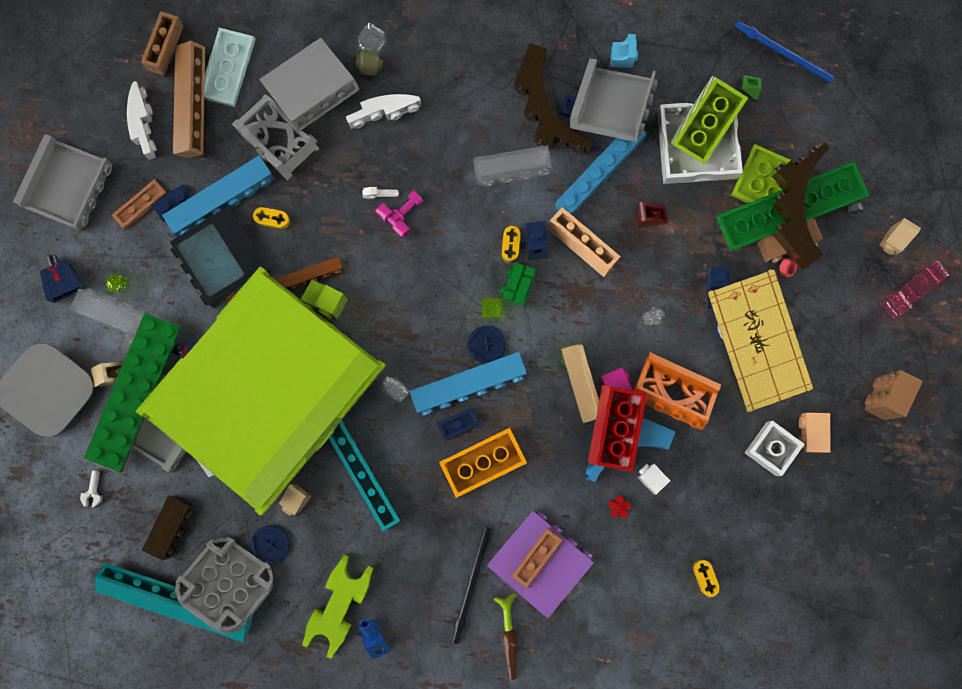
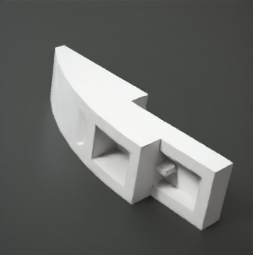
(389, 105)
(138, 117)

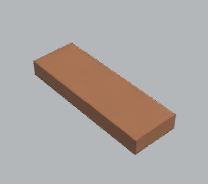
(139, 204)
(537, 558)

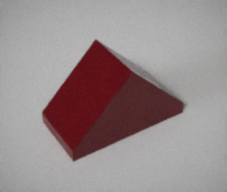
(651, 214)

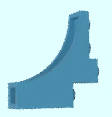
(650, 436)

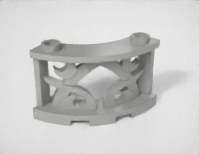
(282, 164)

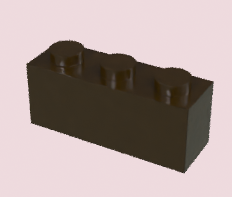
(168, 528)

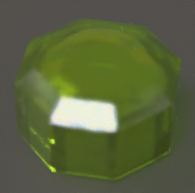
(115, 283)

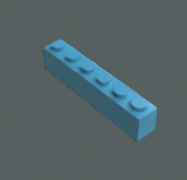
(597, 174)
(223, 193)
(467, 383)

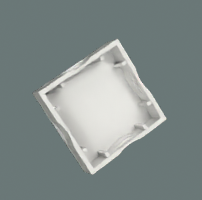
(680, 167)

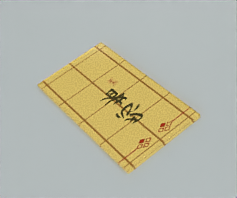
(760, 340)

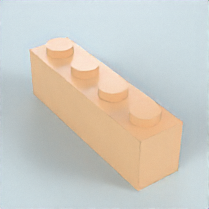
(583, 242)

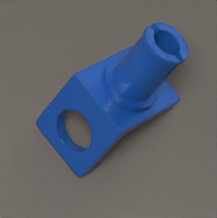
(372, 637)

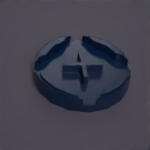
(486, 344)
(270, 544)

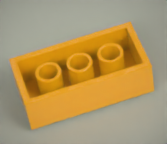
(483, 462)

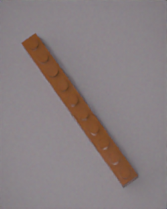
(303, 276)

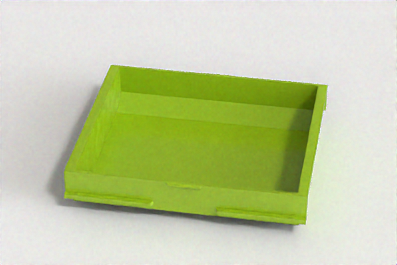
(261, 390)

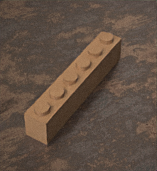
(189, 100)

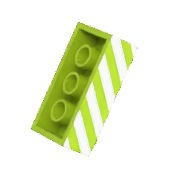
(708, 119)

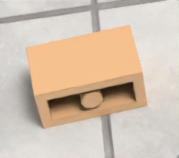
(815, 432)

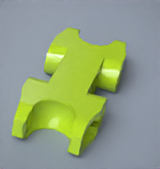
(331, 621)

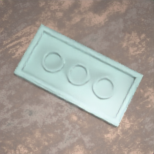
(227, 66)

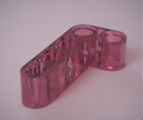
(914, 289)

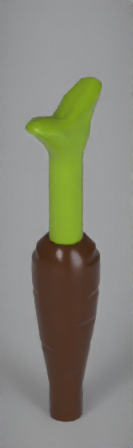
(509, 636)

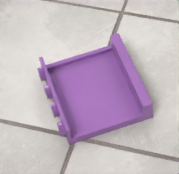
(556, 577)

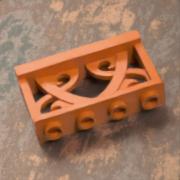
(678, 409)

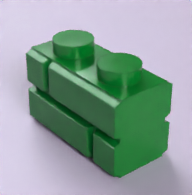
(518, 284)

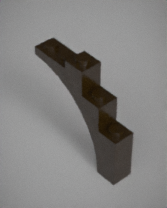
(551, 128)
(790, 205)

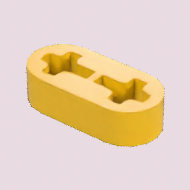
(272, 213)
(516, 242)
(710, 577)

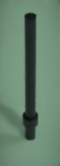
(460, 622)

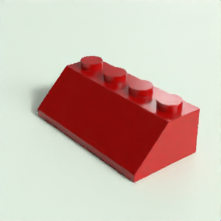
(617, 428)

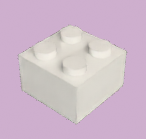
(774, 448)

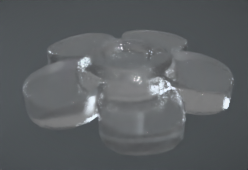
(653, 316)

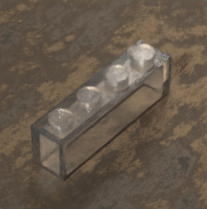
(512, 165)
(107, 311)

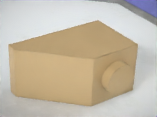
(899, 236)
(105, 373)
(294, 499)

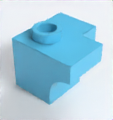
(624, 53)

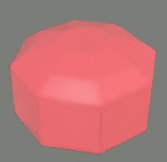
(788, 267)

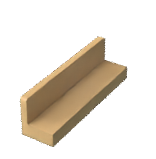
(581, 381)

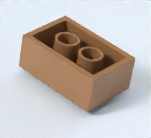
(892, 395)

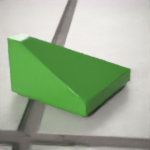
(752, 86)

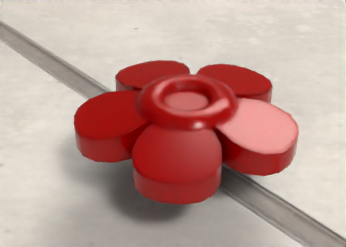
(619, 507)

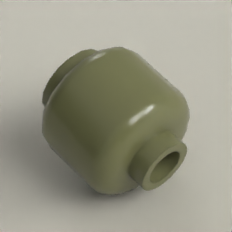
(368, 63)

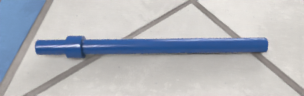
(752, 32)

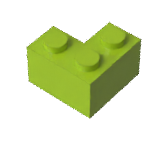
(324, 299)

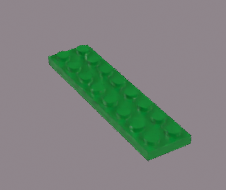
(822, 195)
(135, 382)

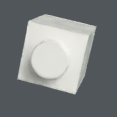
(653, 478)

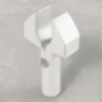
(373, 192)
(97, 499)

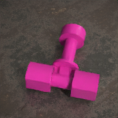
(396, 217)

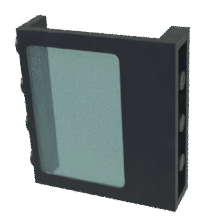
(218, 255)

